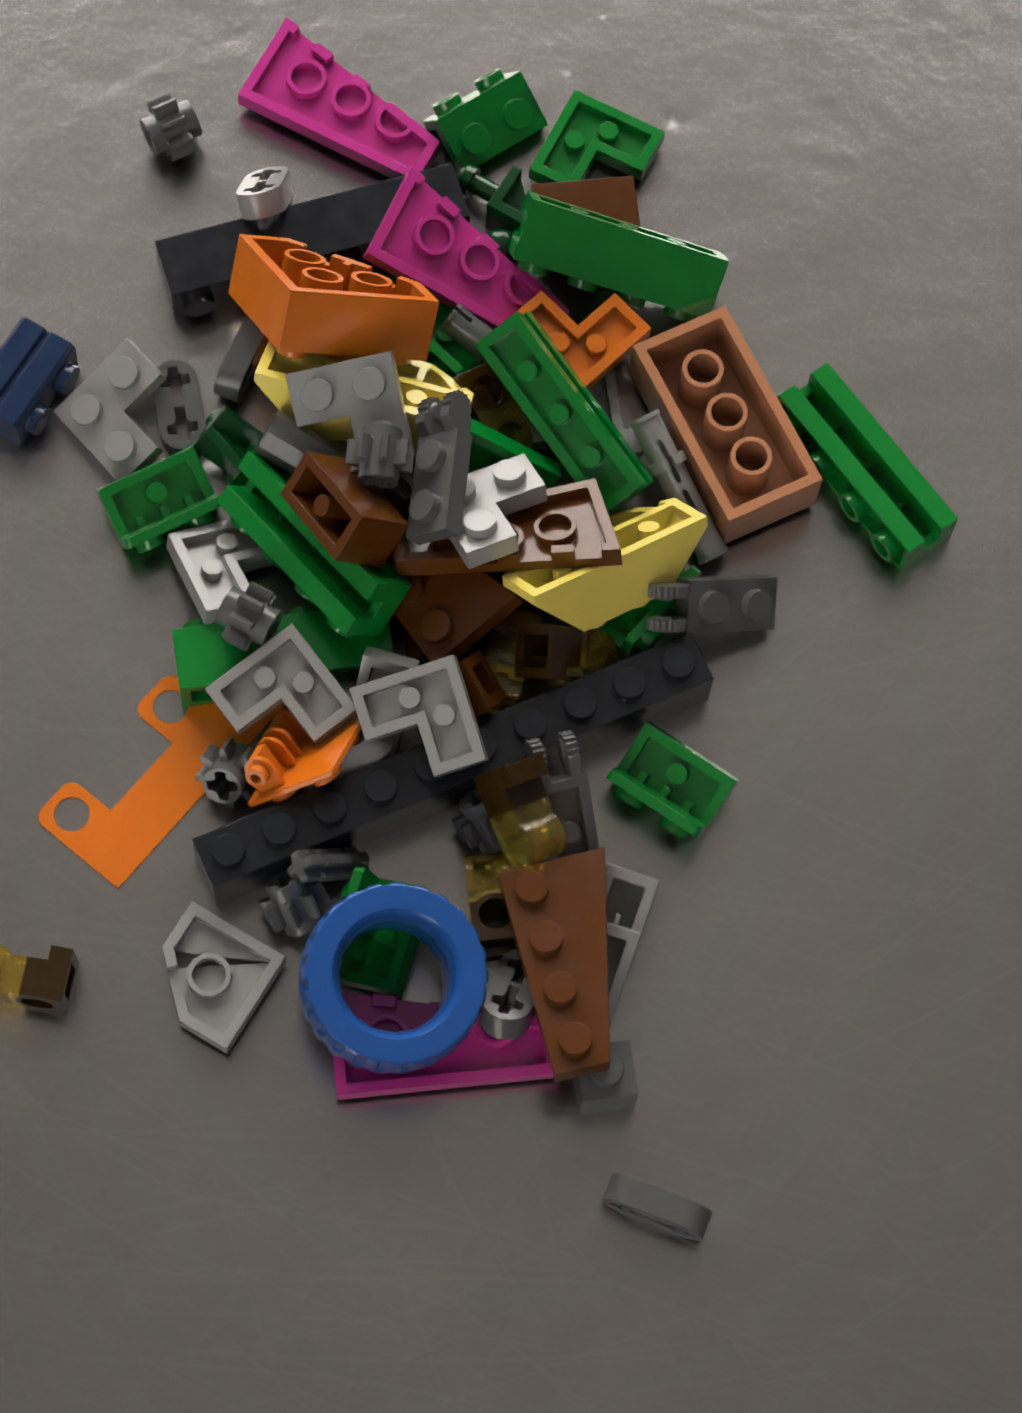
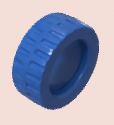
(431, 921)

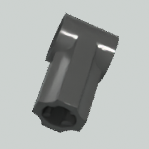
(287, 444)

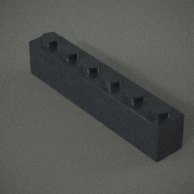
(200, 262)

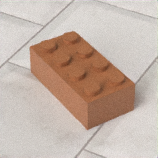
(727, 423)

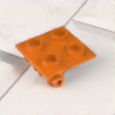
(291, 760)

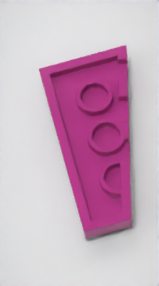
(318, 98)
(440, 249)
(474, 1062)

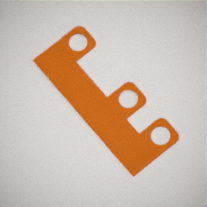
(123, 837)

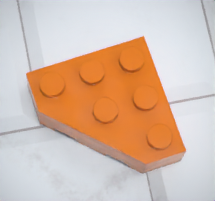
(330, 305)

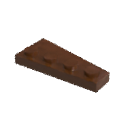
(562, 947)

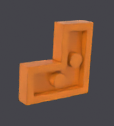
(597, 341)

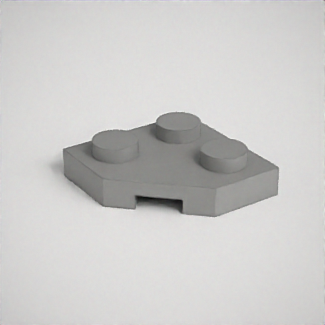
(217, 975)

